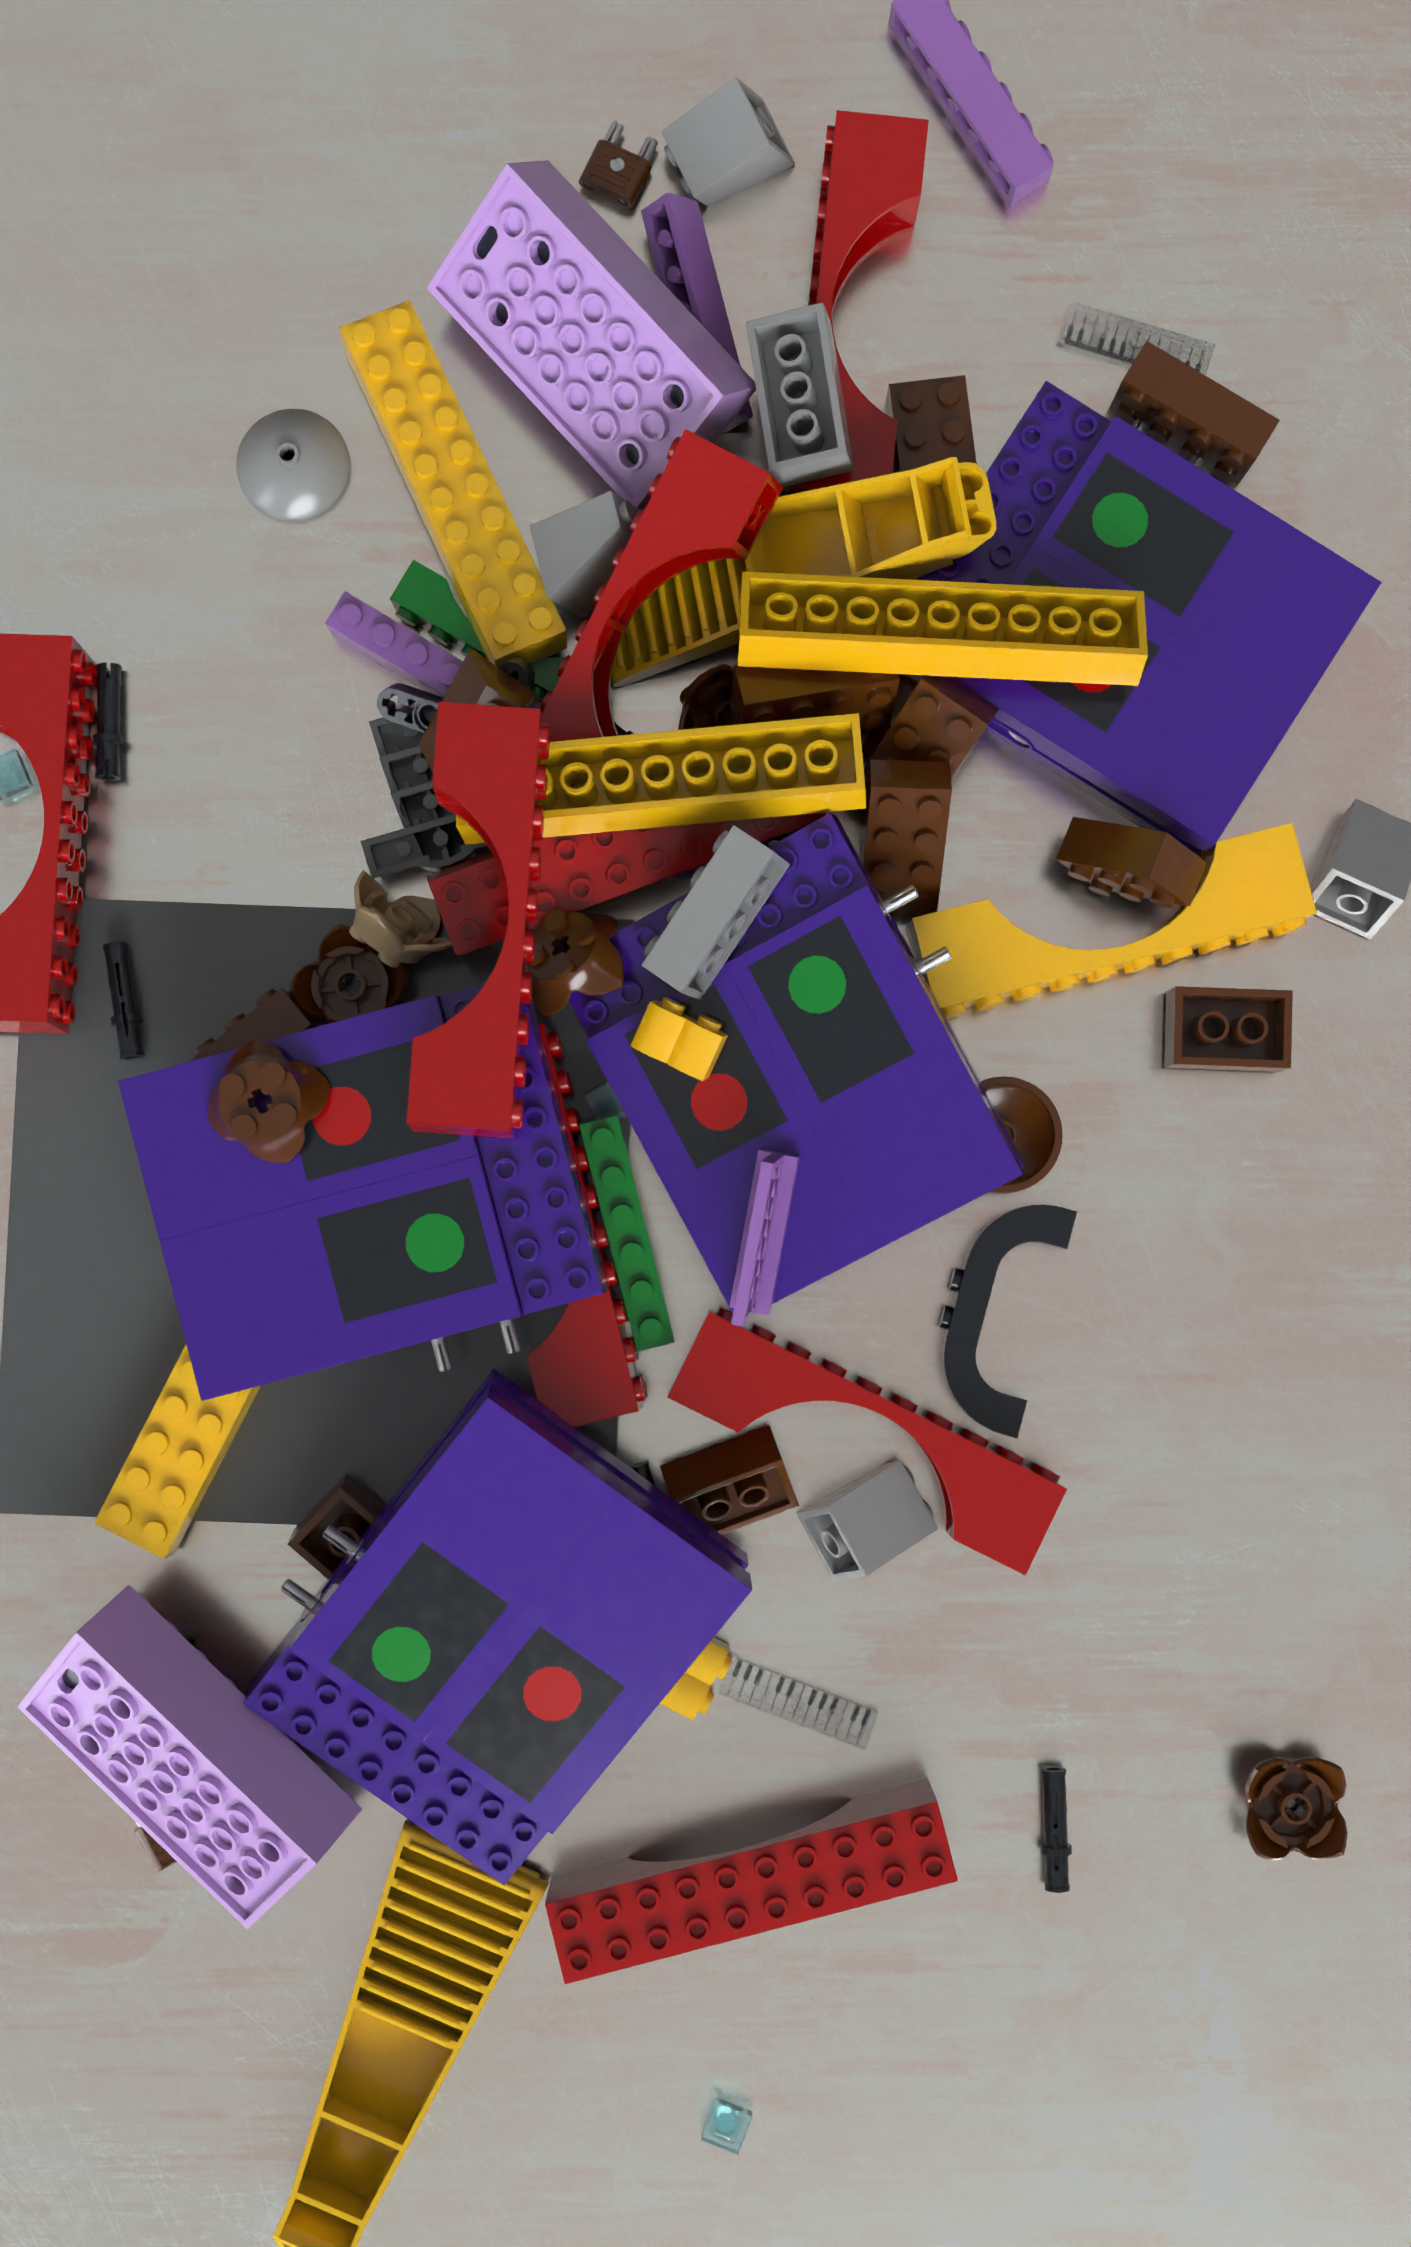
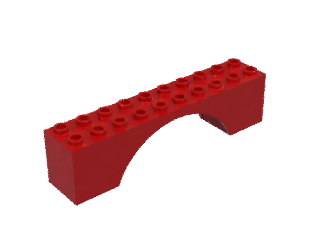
(865, 199)
(698, 513)
(48, 714)
(492, 780)
(582, 872)
(587, 1360)
(986, 1493)
(656, 1910)

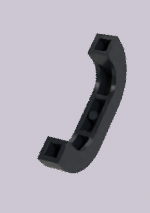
(965, 1316)

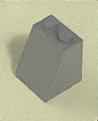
(726, 144)
(579, 548)
(1364, 870)
(868, 1521)

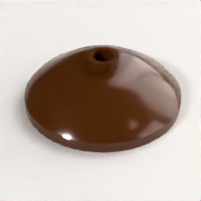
(1031, 1125)

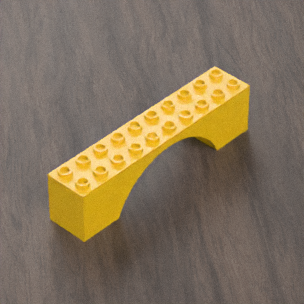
(1245, 892)

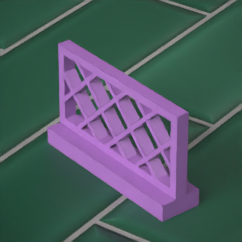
(763, 1234)

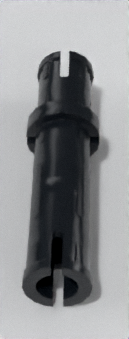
(108, 722)
(117, 956)
(1056, 1876)

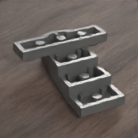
(429, 830)

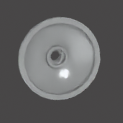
(296, 487)

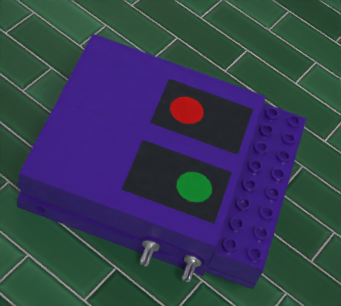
(1233, 612)
(823, 1060)
(371, 1225)
(499, 1629)

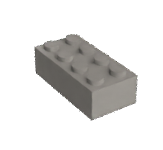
(800, 395)
(714, 913)

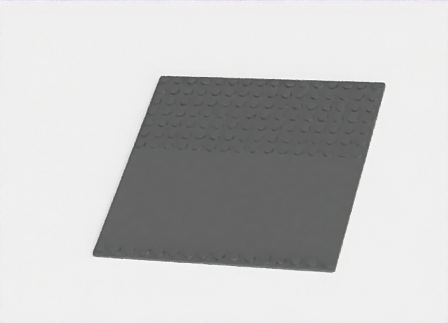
(86, 1276)

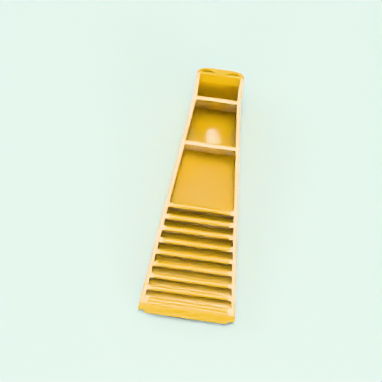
(860, 528)
(418, 1992)

